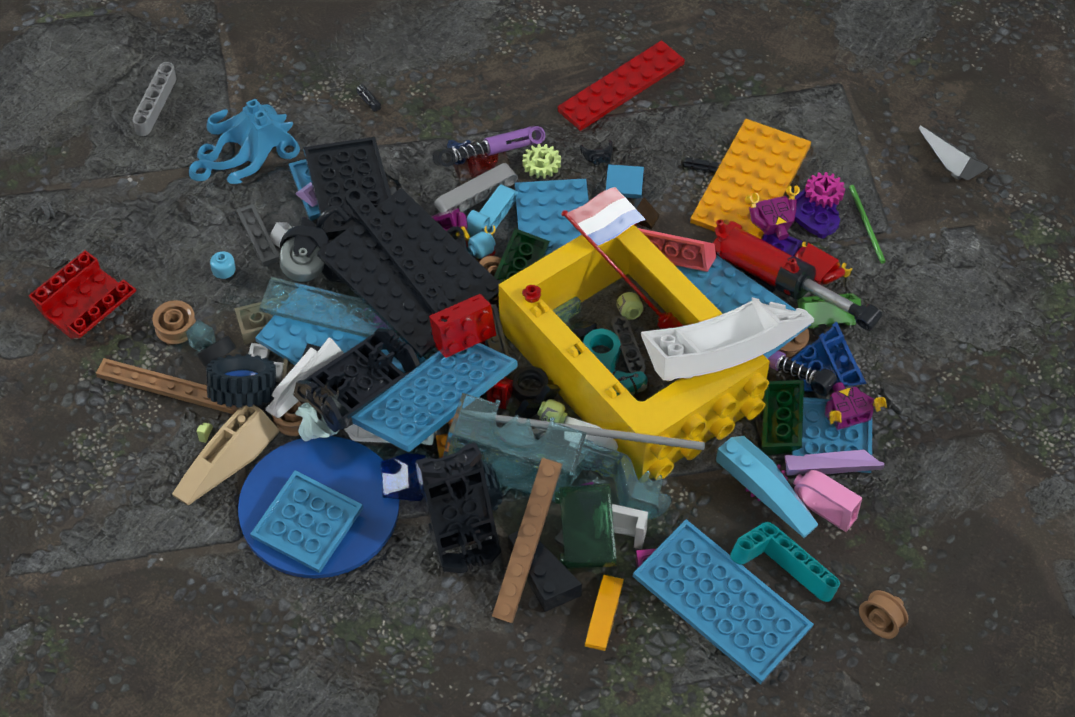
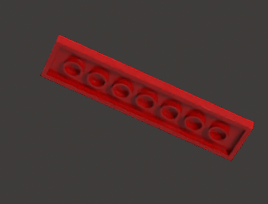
(620, 85)

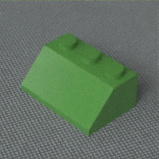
(827, 313)

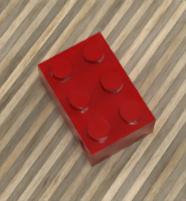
(465, 325)

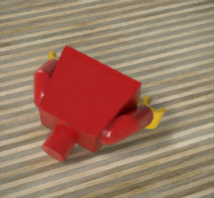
(826, 265)

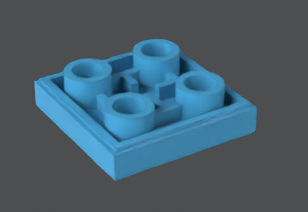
(626, 179)

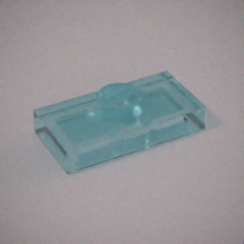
(568, 309)

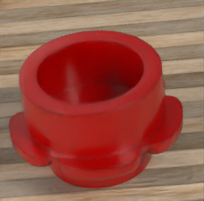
(532, 293)

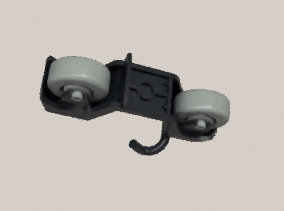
(300, 248)

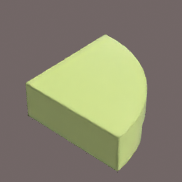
(204, 431)

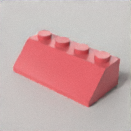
(683, 251)

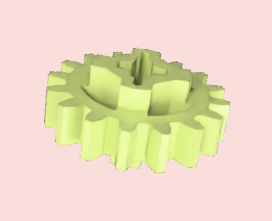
(541, 161)

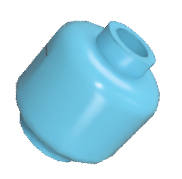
(481, 245)
(222, 265)

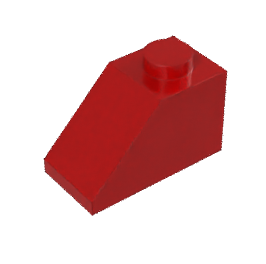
(501, 391)

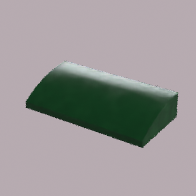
(520, 253)
(783, 417)

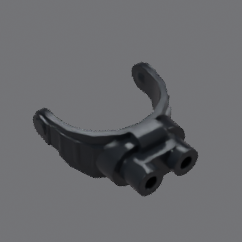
(598, 156)

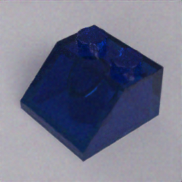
(400, 477)

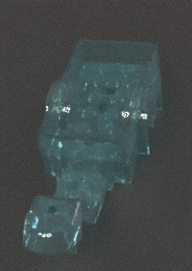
(518, 455)

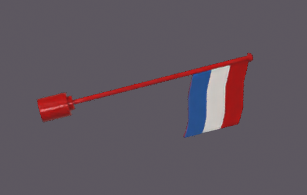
(604, 220)

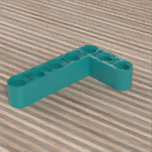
(789, 556)

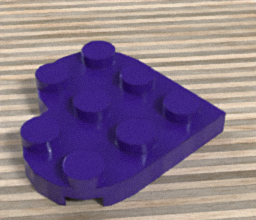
(814, 218)

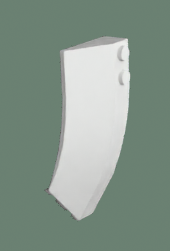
(723, 339)

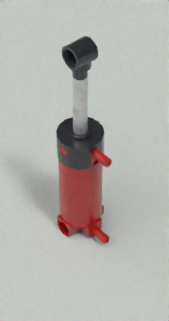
(782, 270)

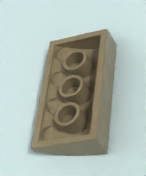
(251, 321)

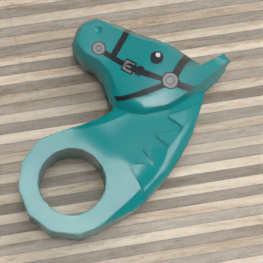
(633, 382)

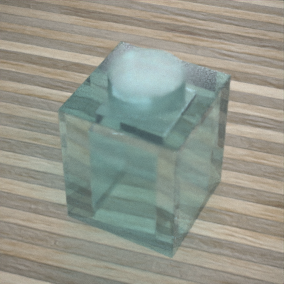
(200, 336)

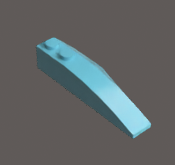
(765, 481)

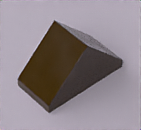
(646, 211)

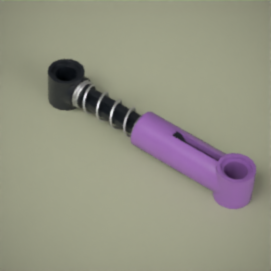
(491, 145)
(820, 381)

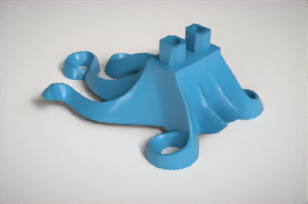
(255, 130)

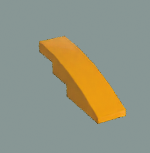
(604, 613)

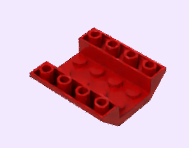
(80, 296)

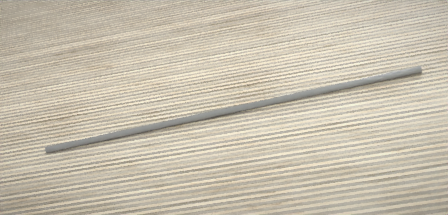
(613, 434)

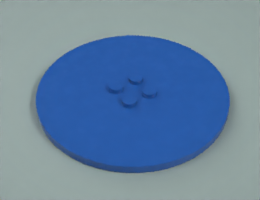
(340, 466)

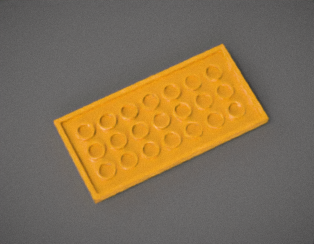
(756, 162)

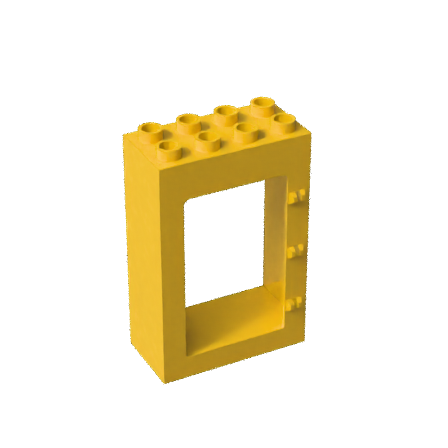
(683, 410)

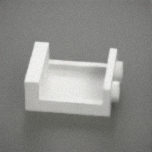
(630, 523)

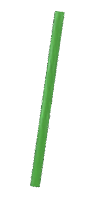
(867, 224)

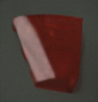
(481, 164)

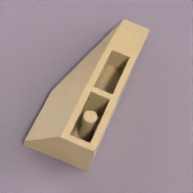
(227, 452)

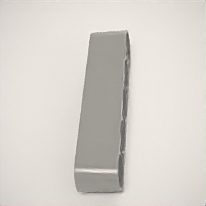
(154, 99)
(476, 189)

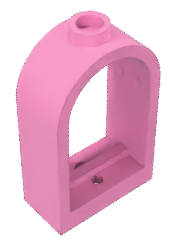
(828, 498)

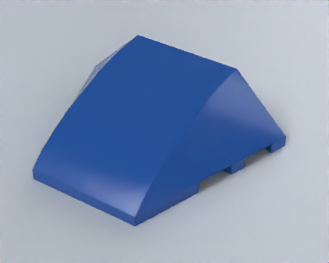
(833, 354)

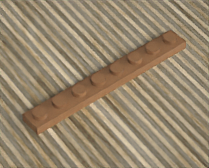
(159, 384)
(527, 540)

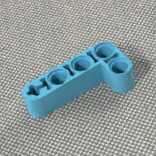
(492, 211)

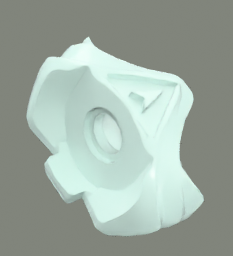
(311, 426)

